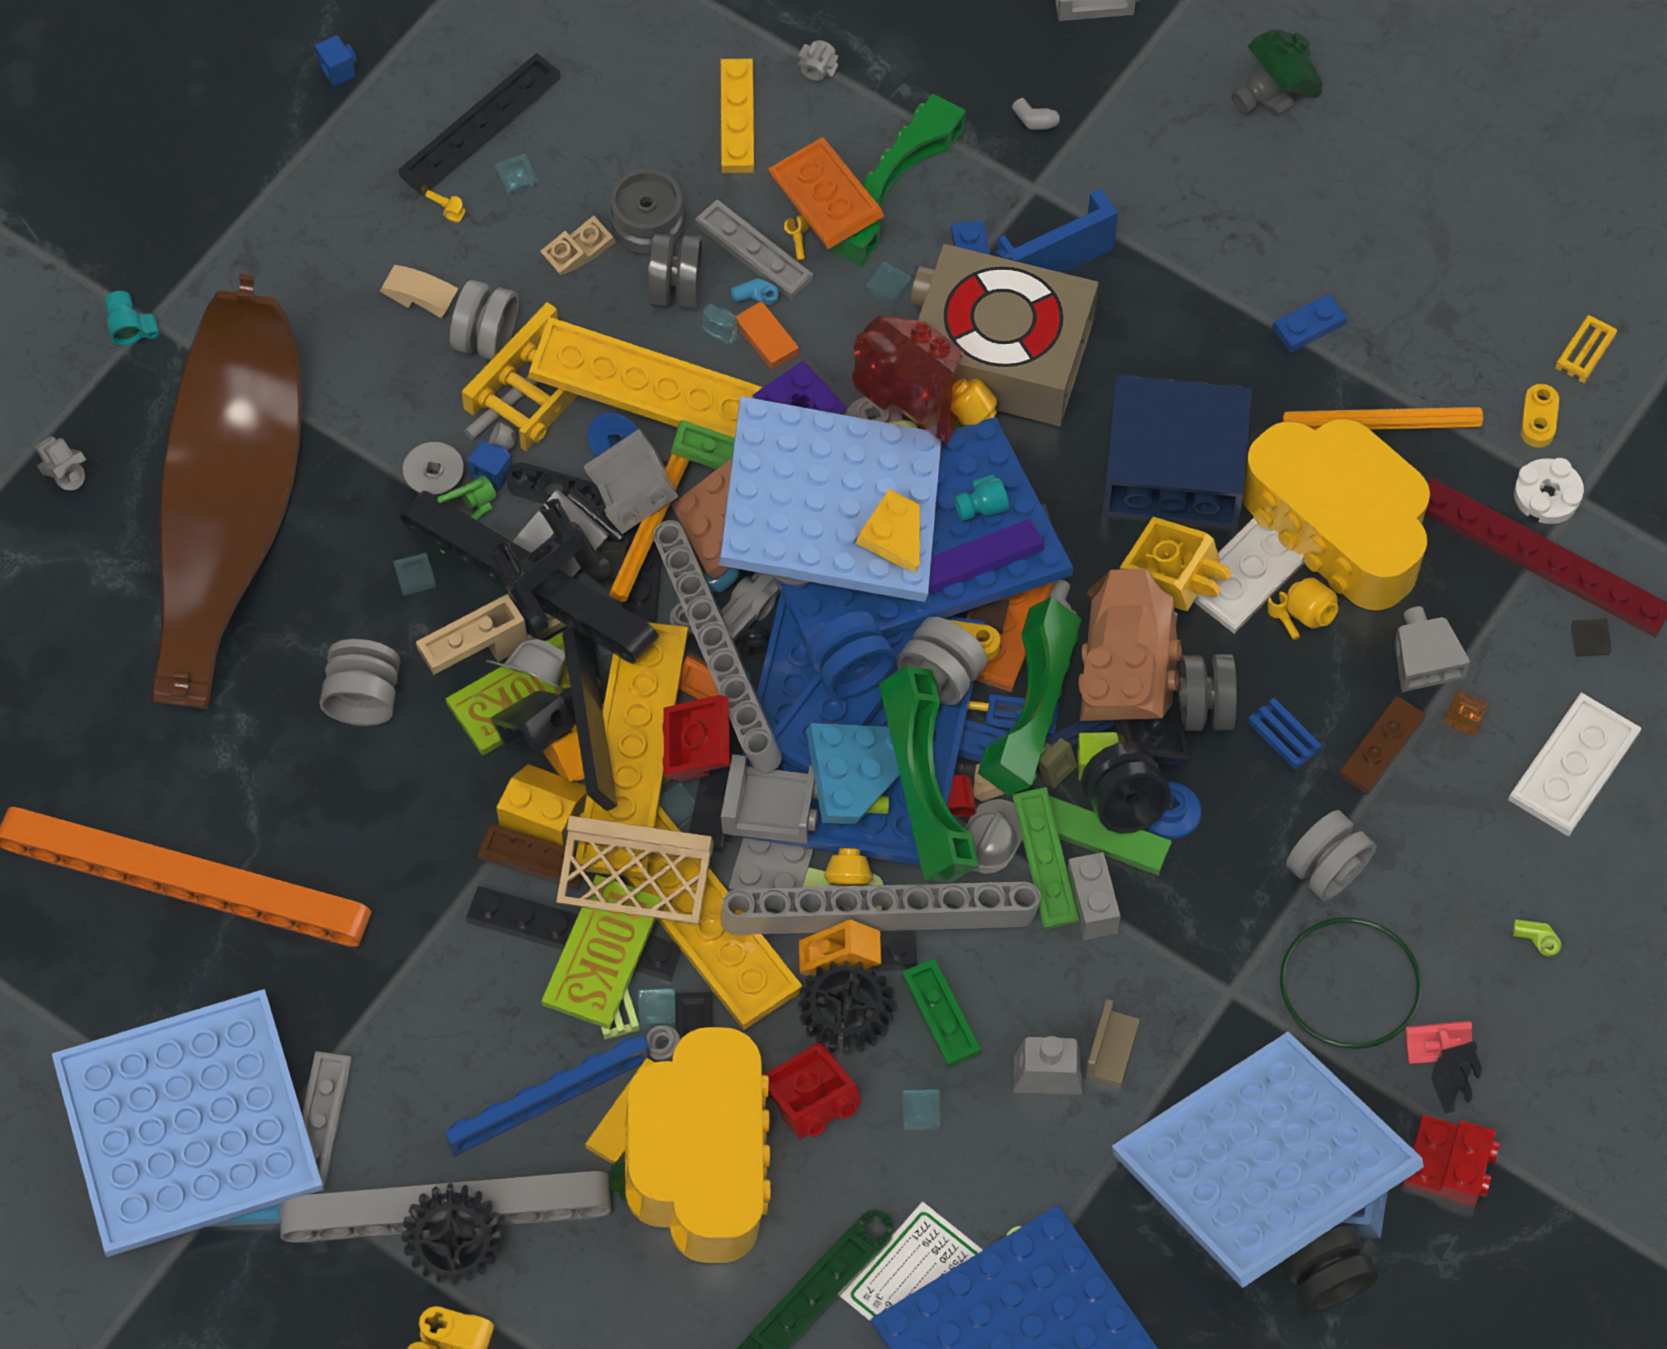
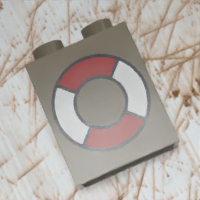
(1015, 324)

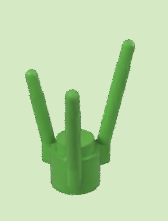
(474, 494)

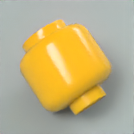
(972, 401)
(1312, 603)

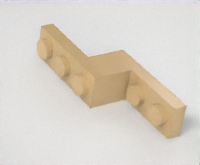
(491, 626)

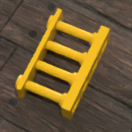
(503, 370)

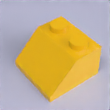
(541, 804)

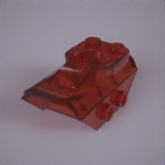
(909, 369)

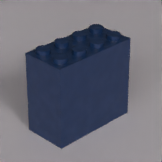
(1177, 451)

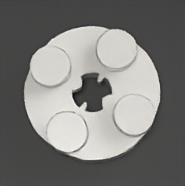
(1552, 473)

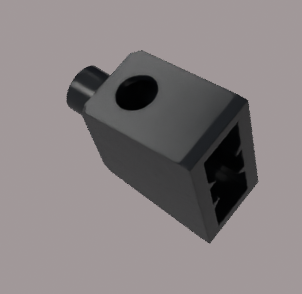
(535, 721)

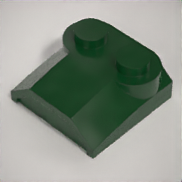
(1287, 61)

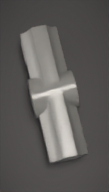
(749, 602)

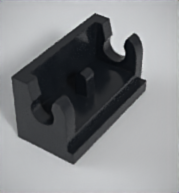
(1452, 1074)

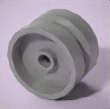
(483, 319)
(949, 653)
(1331, 855)

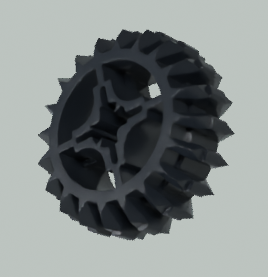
(820, 994)
(466, 1233)

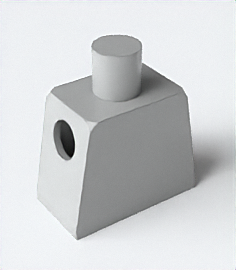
(1428, 652)
(1048, 1066)

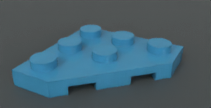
(850, 768)

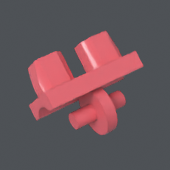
(1427, 1040)

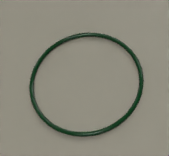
(1342, 1044)

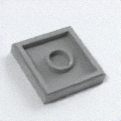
(538, 531)

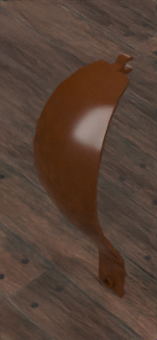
(223, 480)

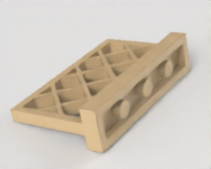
(639, 839)

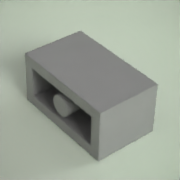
(1093, 896)

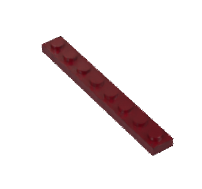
(1546, 558)

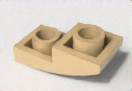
(579, 248)
(425, 290)

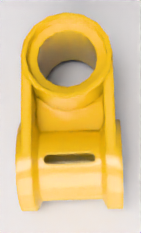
(458, 1329)

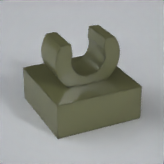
(1056, 762)

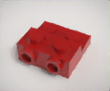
(696, 737)
(812, 1091)
(1453, 1159)

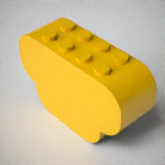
(1341, 505)
(701, 1145)

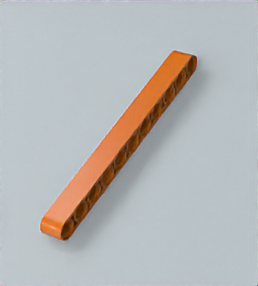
(184, 877)

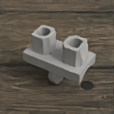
(61, 463)

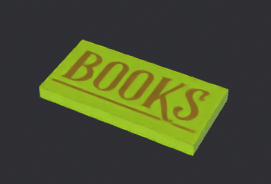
(495, 692)
(600, 958)

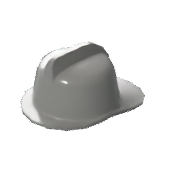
(537, 659)
(994, 835)

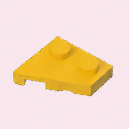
(894, 531)

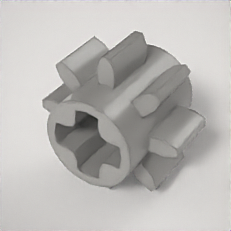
(818, 60)

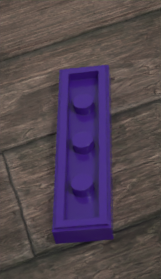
(984, 555)

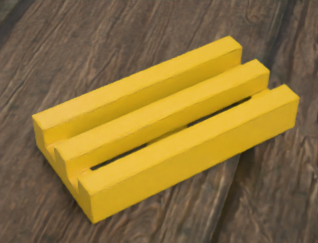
(1574, 368)

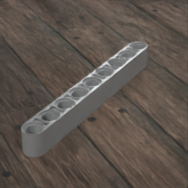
(717, 646)
(895, 898)
(383, 1210)

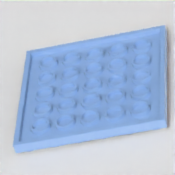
(810, 485)
(186, 1122)
(1266, 1158)

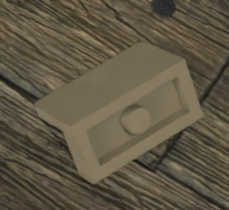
(1111, 1047)

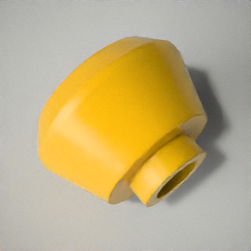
(848, 869)

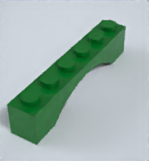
(930, 133)
(1048, 642)
(911, 711)

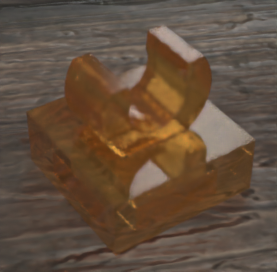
(1466, 712)

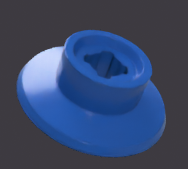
(603, 431)
(1183, 818)

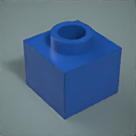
(336, 60)
(491, 462)

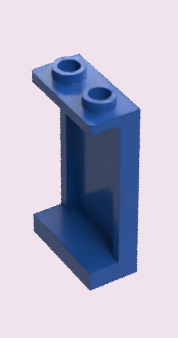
(1071, 243)

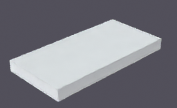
(1257, 570)
(1574, 764)

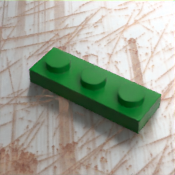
(941, 1013)

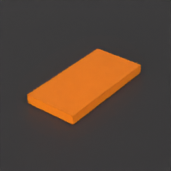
(825, 192)
(1006, 666)

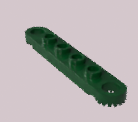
(821, 1285)

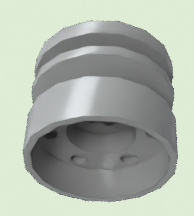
(360, 682)

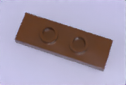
(1382, 745)
(525, 854)

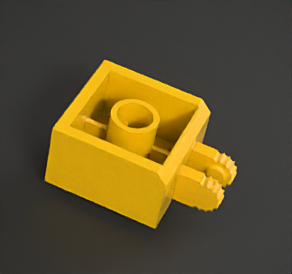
(1178, 561)

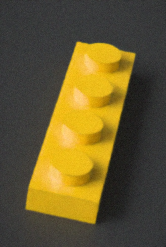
(737, 116)

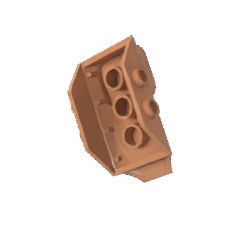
(1129, 650)

